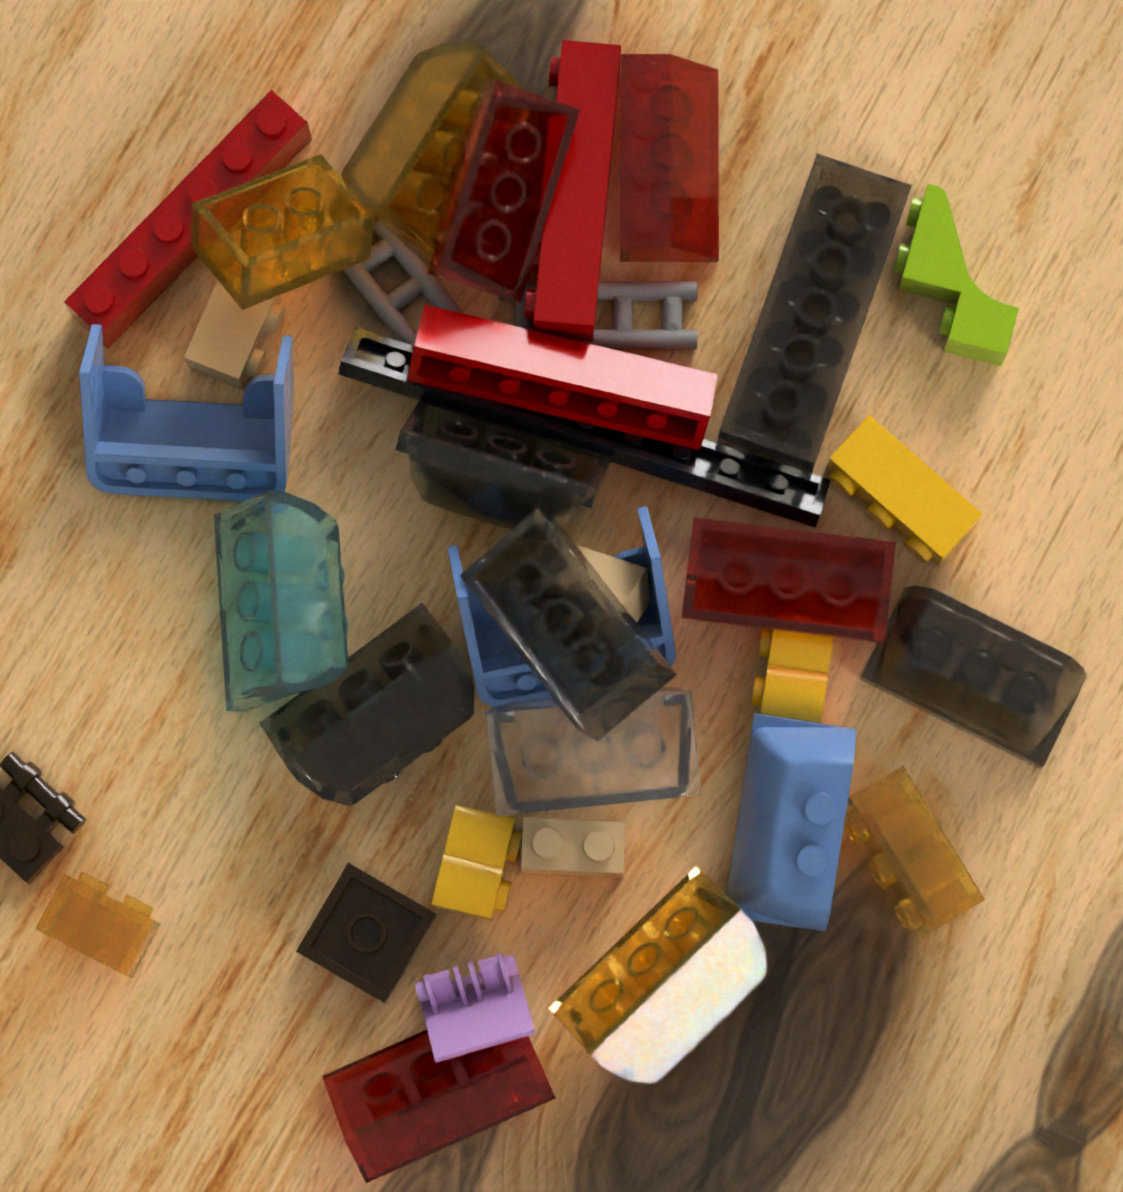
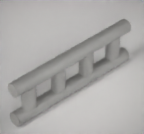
(623, 295)
(389, 305)

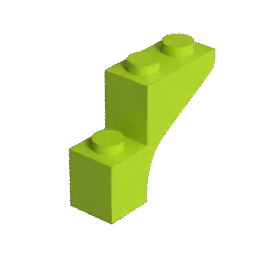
(937, 269)

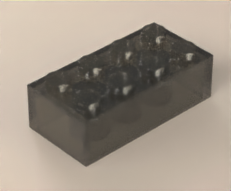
(567, 625)

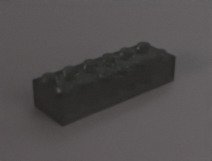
(814, 313)

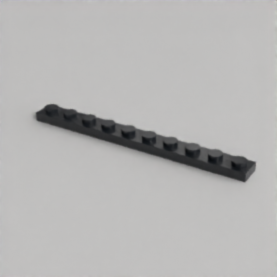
(711, 469)

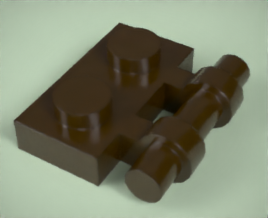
(23, 840)

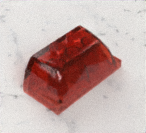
(501, 190)

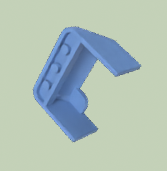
(182, 445)
(498, 667)

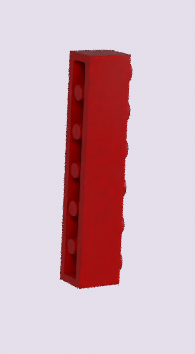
(574, 229)
(162, 242)
(562, 377)

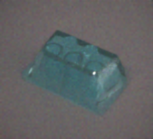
(279, 599)

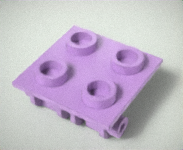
(474, 1009)

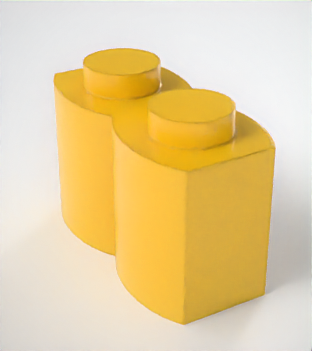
(794, 675)
(476, 862)

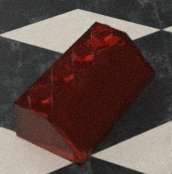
(668, 160)
(788, 580)
(407, 1106)

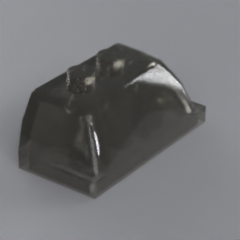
(497, 468)
(976, 673)
(379, 715)

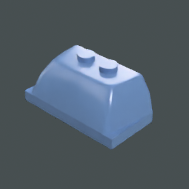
(791, 821)

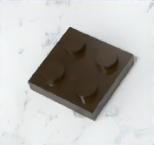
(366, 933)

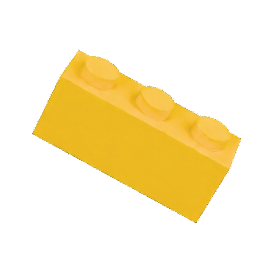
(902, 492)

